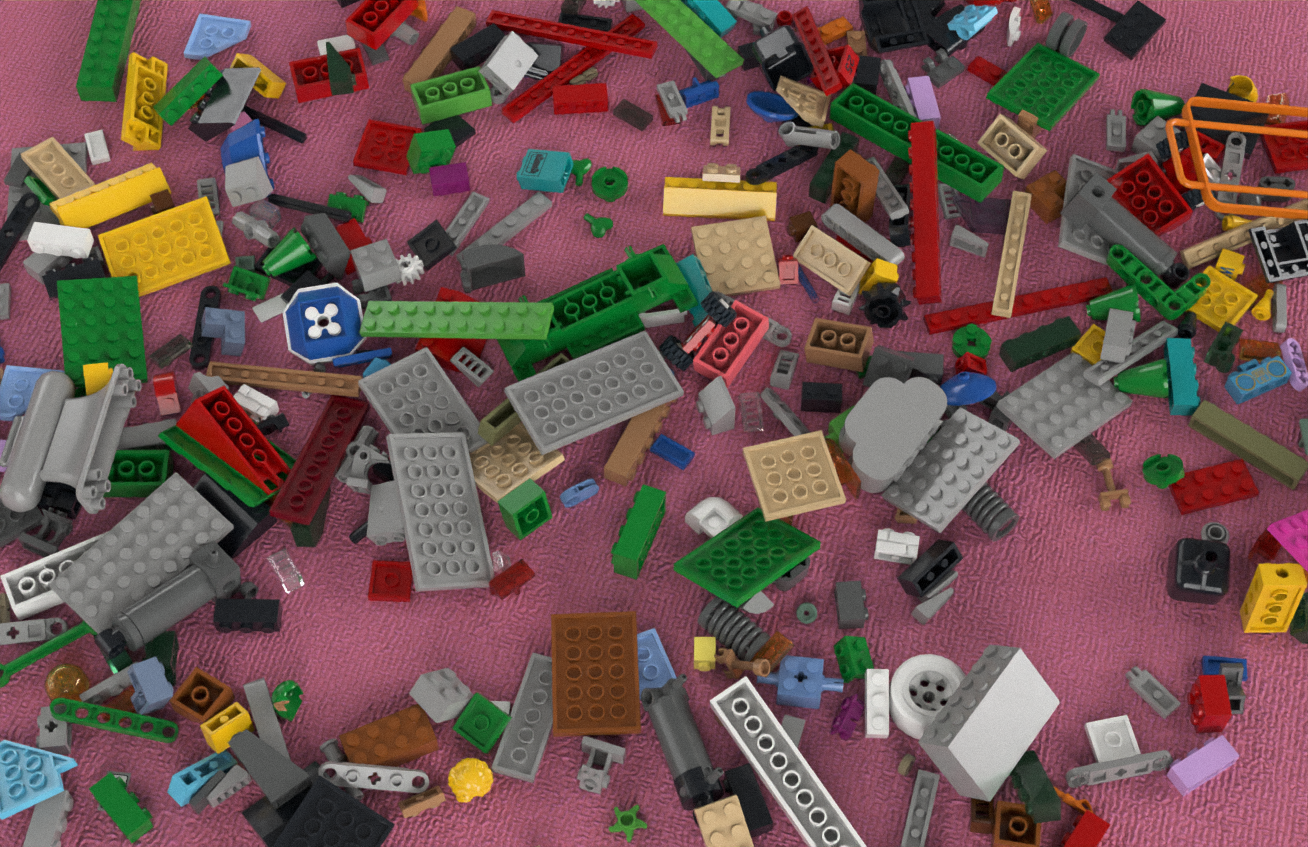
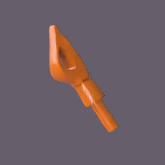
(1076, 804)

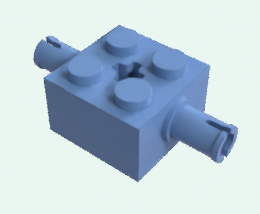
(813, 682)

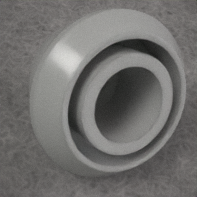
(1215, 532)

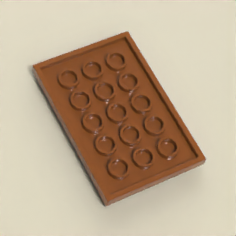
(595, 674)

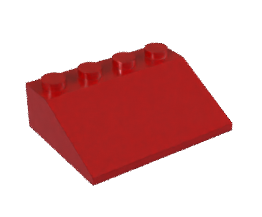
(1150, 196)
(445, 348)

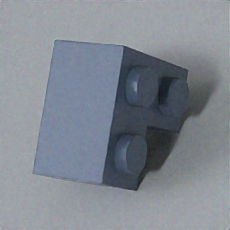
(228, 326)
(150, 686)

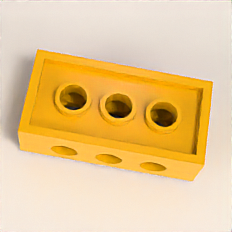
(1273, 598)

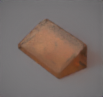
(1279, 99)
(1259, 286)
(1257, 349)

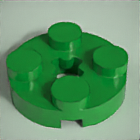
(609, 192)
(973, 334)
(1163, 470)

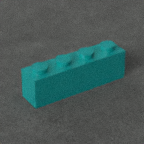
(712, 14)
(698, 283)
(1181, 376)

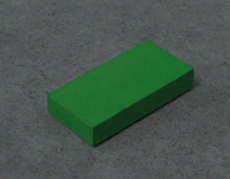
(40, 190)

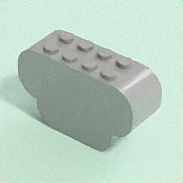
(891, 429)

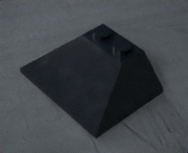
(892, 25)
(1282, 251)

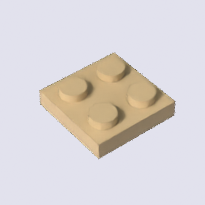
(717, 173)

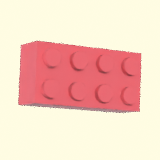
(731, 345)

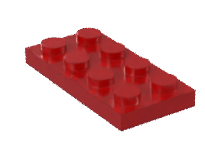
(1213, 487)

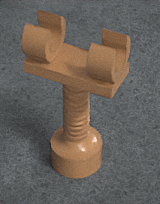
(1112, 494)
(760, 667)

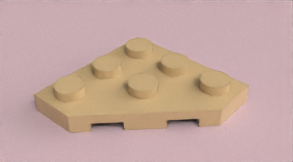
(805, 100)

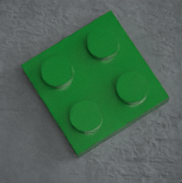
(482, 723)

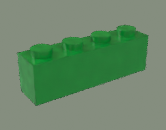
(188, 91)

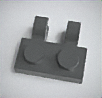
(946, 71)
(378, 294)

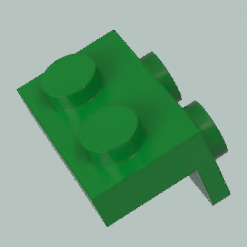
(355, 205)
(247, 282)
(853, 657)

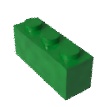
(122, 807)

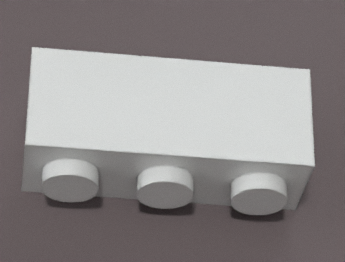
(60, 240)
(877, 703)

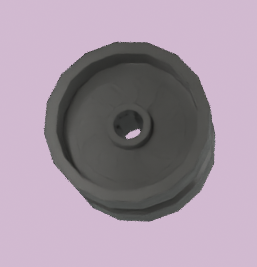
(1066, 34)

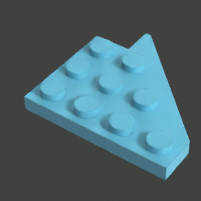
(29, 776)

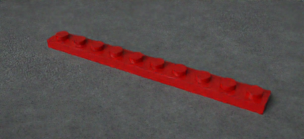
(573, 34)
(562, 75)
(1022, 305)

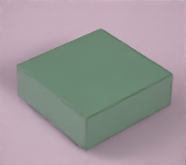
(246, 262)

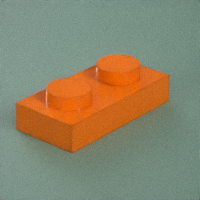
(835, 30)

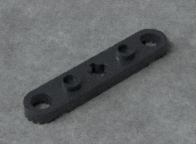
(780, 164)
(16, 223)
(202, 345)

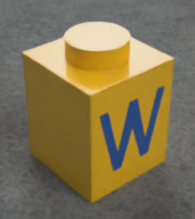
(1230, 263)

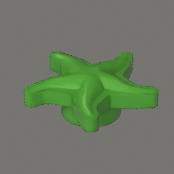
(627, 822)

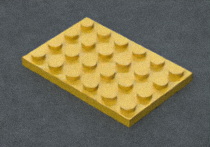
(166, 247)

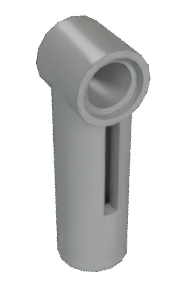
(797, 135)

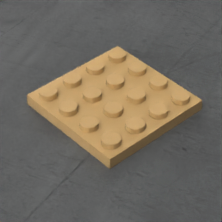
(737, 256)
(510, 463)
(793, 475)

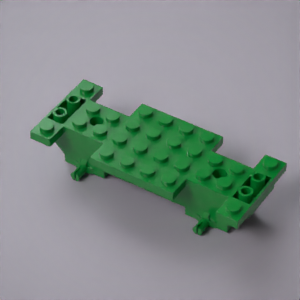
(603, 309)

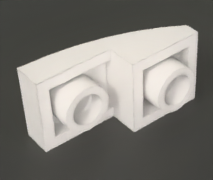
(1013, 27)

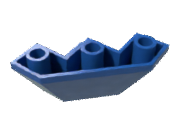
(246, 144)

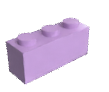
(923, 99)
(1202, 764)

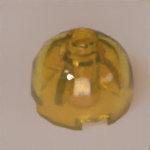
(66, 682)

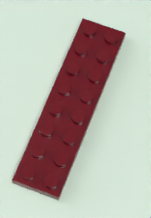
(319, 460)

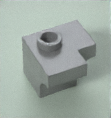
(203, 384)

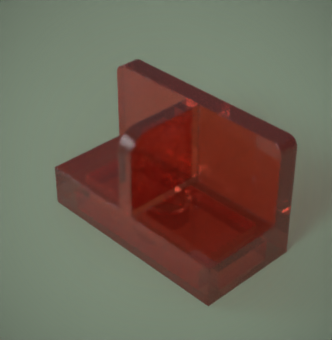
(1266, 546)
(511, 579)

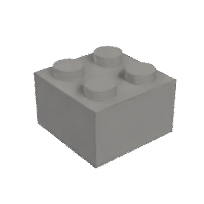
(1150, 136)
(376, 265)
(441, 694)

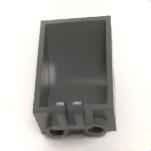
(489, 266)

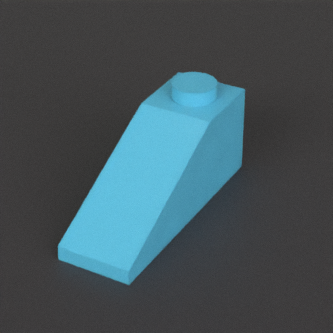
(193, 778)

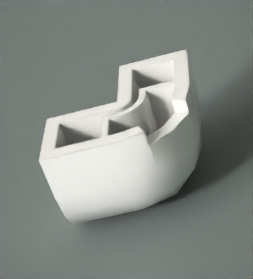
(712, 516)

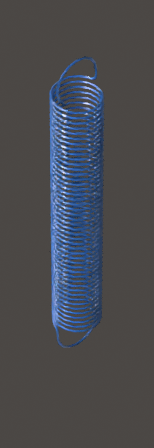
(806, 283)

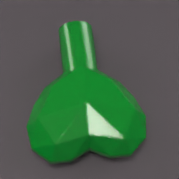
(580, 168)
(598, 226)

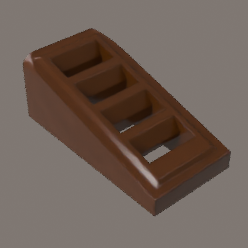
(981, 823)

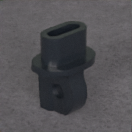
(270, 425)

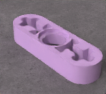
(1292, 353)

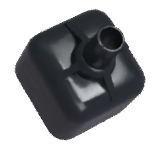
(781, 54)
(1198, 571)

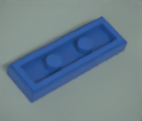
(361, 358)

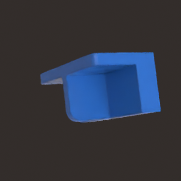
(699, 92)

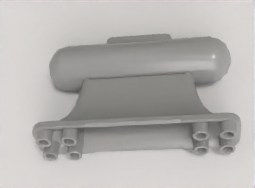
(66, 440)

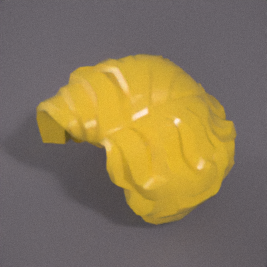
(470, 779)

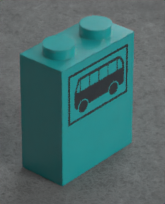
(545, 170)

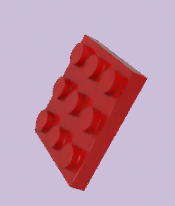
(385, 147)
(1286, 152)

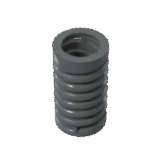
(991, 513)
(732, 629)

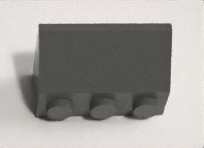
(326, 243)

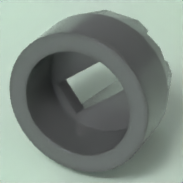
(248, 590)

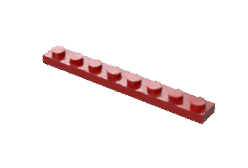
(817, 51)

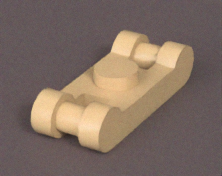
(720, 125)

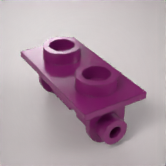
(850, 709)

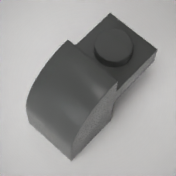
(996, 417)
(1233, 675)

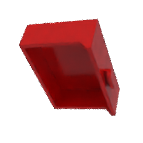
(353, 238)

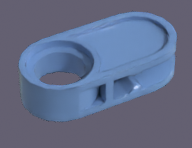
(579, 493)

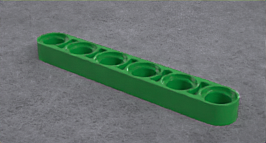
(113, 723)

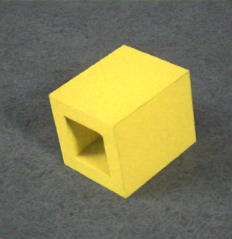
(704, 653)

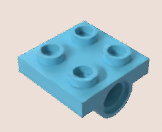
(972, 20)

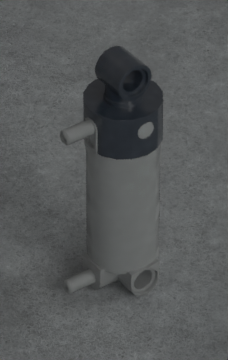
(682, 744)

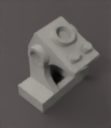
(359, 478)
(602, 755)

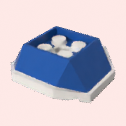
(320, 343)

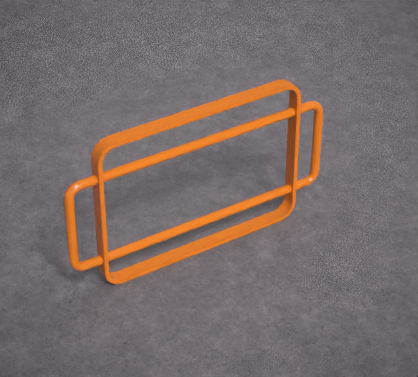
(1203, 182)

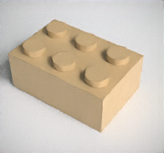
(1012, 146)

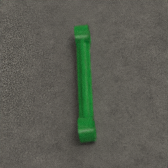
(43, 650)

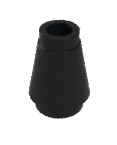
(1187, 326)

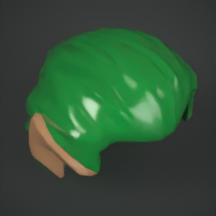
(286, 699)

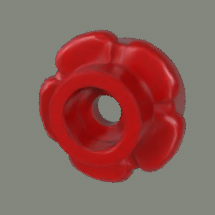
(784, 18)

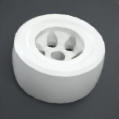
(912, 712)

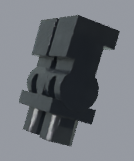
(60, 497)

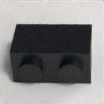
(867, 73)
(821, 397)

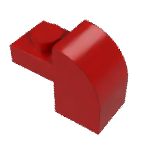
(166, 392)

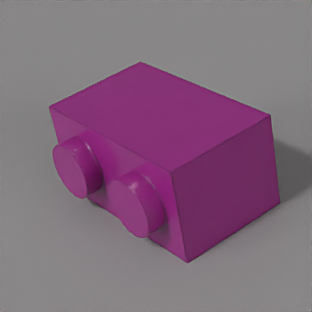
(449, 179)

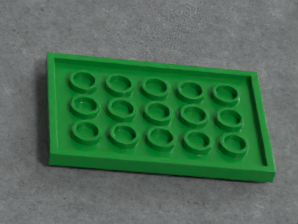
(1043, 85)
(101, 325)
(746, 557)

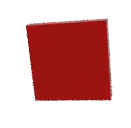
(390, 581)

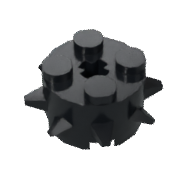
(885, 305)

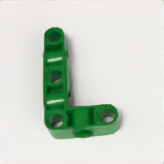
(1156, 291)

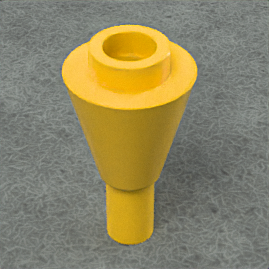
(1262, 310)

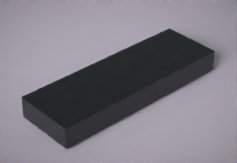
(590, 22)

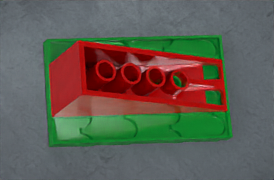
(229, 447)

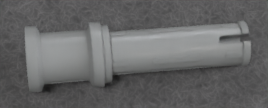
(334, 754)

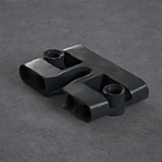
(937, 27)

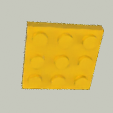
(1223, 301)

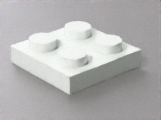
(1111, 738)

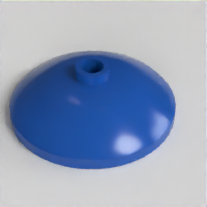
(770, 106)
(968, 388)

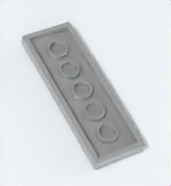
(530, 724)

